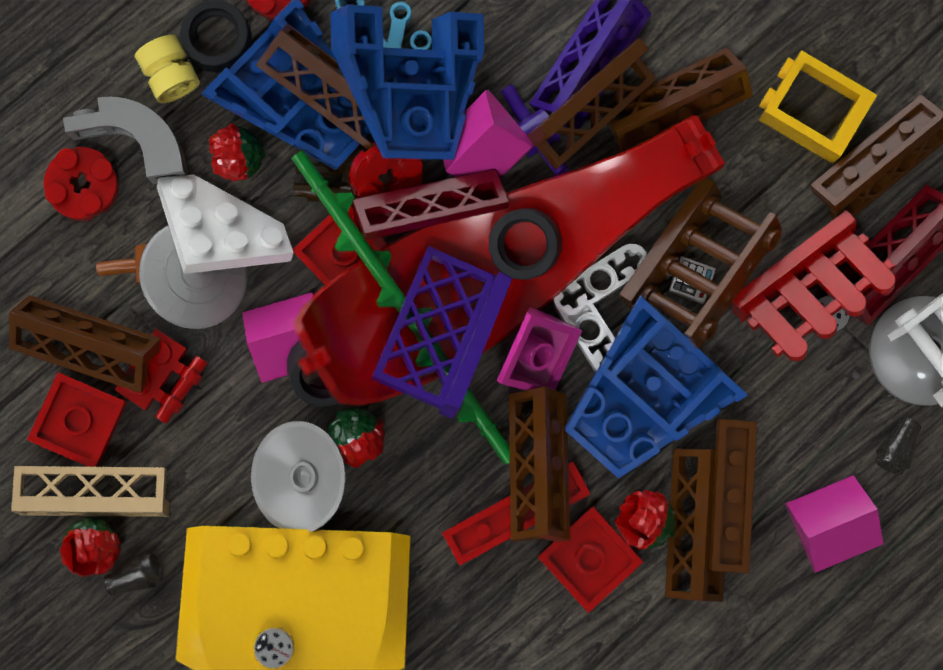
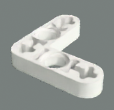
(585, 308)

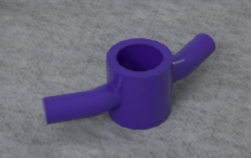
(529, 122)

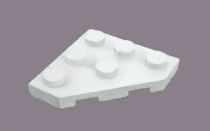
(217, 228)

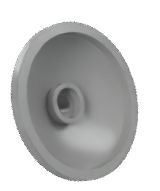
(900, 362)

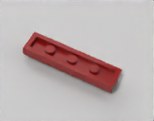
(494, 523)

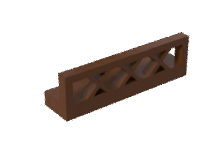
(326, 68)
(590, 92)
(705, 98)
(881, 158)
(82, 333)
(546, 462)
(732, 496)
(705, 584)

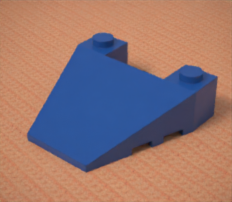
(409, 95)

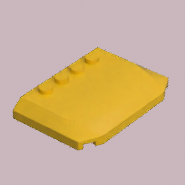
(327, 588)

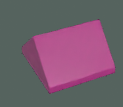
(488, 140)
(272, 335)
(539, 352)
(836, 523)

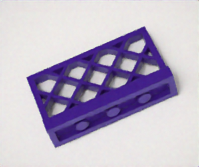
(467, 351)

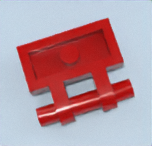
(158, 373)

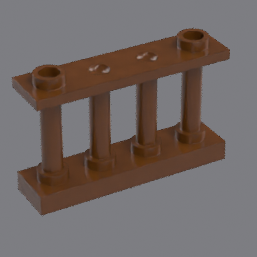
(683, 233)

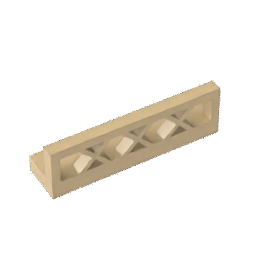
(90, 506)

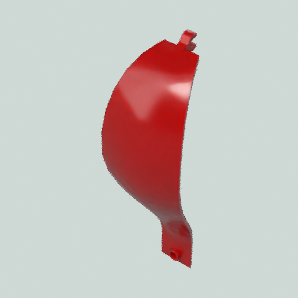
(593, 210)

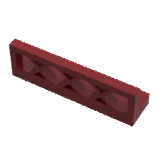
(429, 204)
(907, 254)

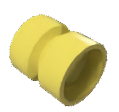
(165, 64)

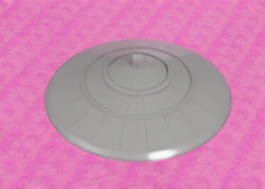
(191, 298)
(298, 476)

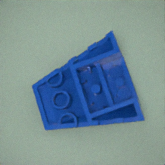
(277, 110)
(648, 392)

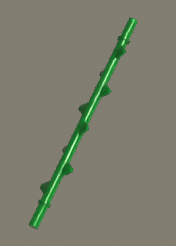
(391, 295)

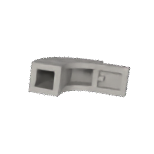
(127, 117)

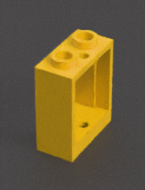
(800, 133)

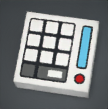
(686, 291)

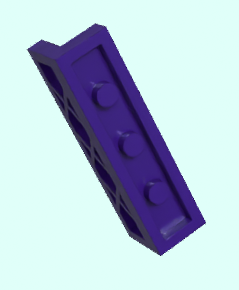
(615, 32)

